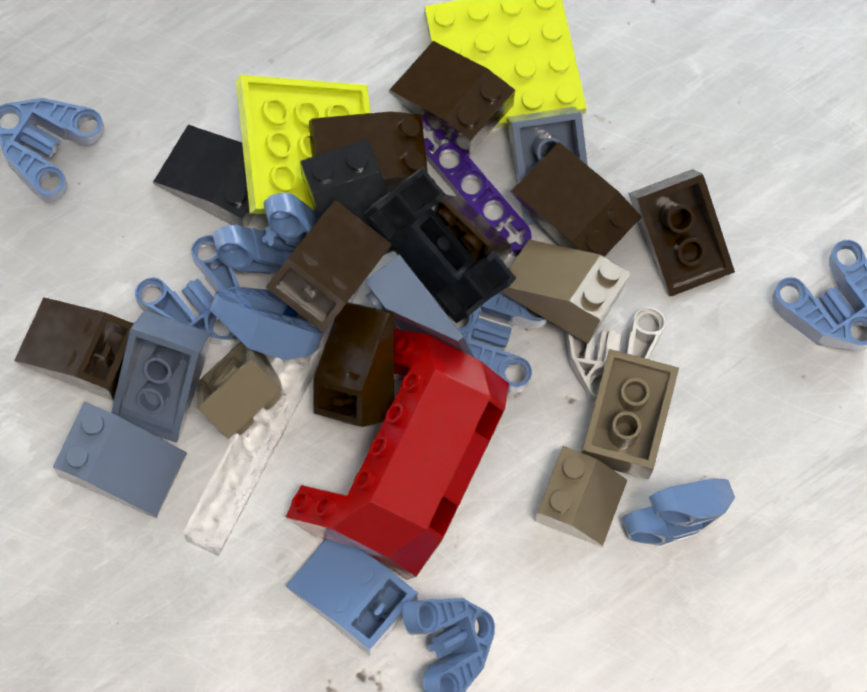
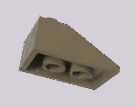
(566, 286)
(238, 390)
(630, 413)

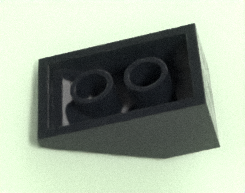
(208, 174)
(345, 176)

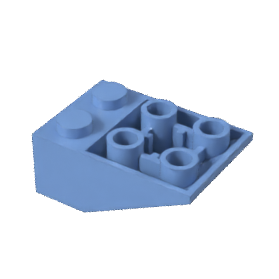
(352, 593)

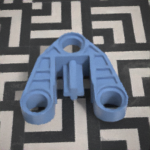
(55, 116)
(266, 251)
(172, 306)
(508, 312)
(811, 317)
(259, 323)
(679, 511)
(459, 637)

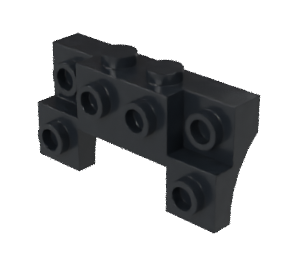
(433, 250)

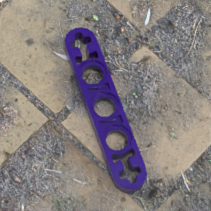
(487, 195)

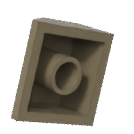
(581, 497)

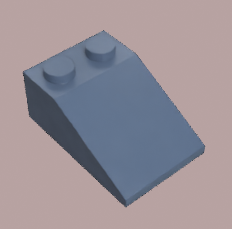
(537, 133)
(415, 310)
(160, 374)
(119, 460)

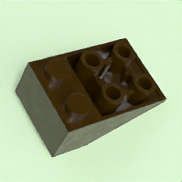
(471, 228)
(328, 265)
(76, 346)
(357, 367)

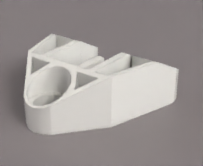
(640, 344)

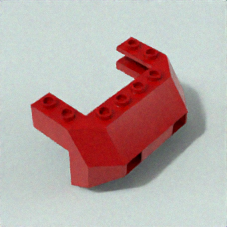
(417, 460)

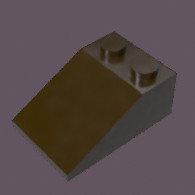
(454, 95)
(394, 137)
(575, 203)
(682, 231)

